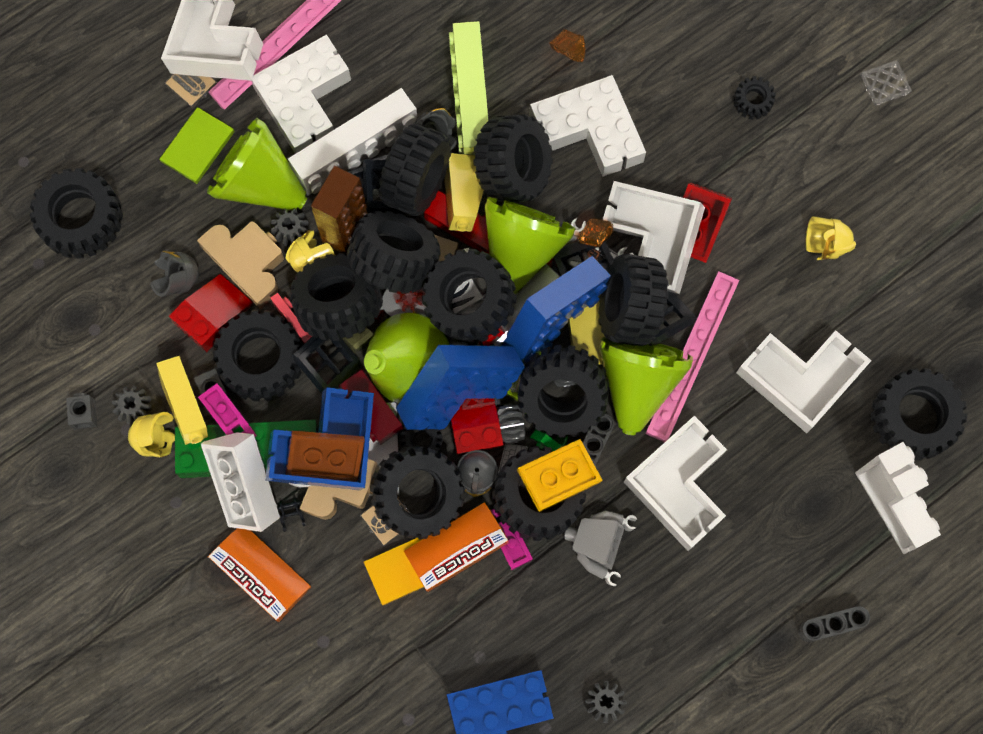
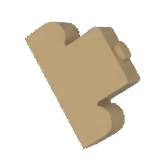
(245, 259)
(321, 500)

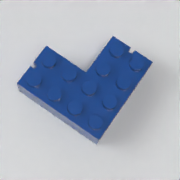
(552, 307)
(457, 375)
(337, 416)
(501, 705)

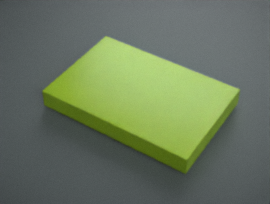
(197, 145)

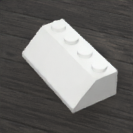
(241, 481)

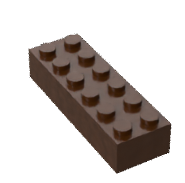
(339, 208)

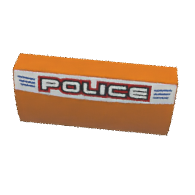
(457, 548)
(260, 572)

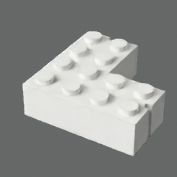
(207, 46)
(294, 85)
(593, 114)
(664, 223)
(802, 388)
(668, 484)
(892, 486)

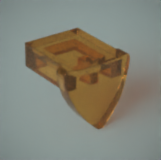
(569, 45)
(596, 232)

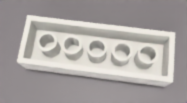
(354, 141)

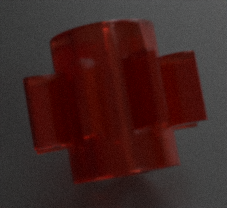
(409, 305)

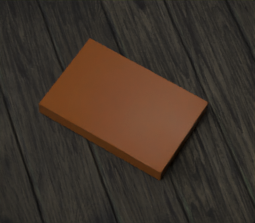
(324, 455)

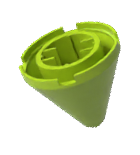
(258, 173)
(523, 238)
(400, 352)
(641, 379)

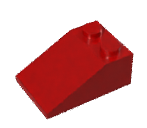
(715, 210)
(209, 310)
(476, 428)

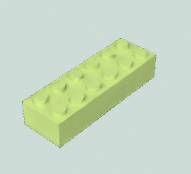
(468, 84)

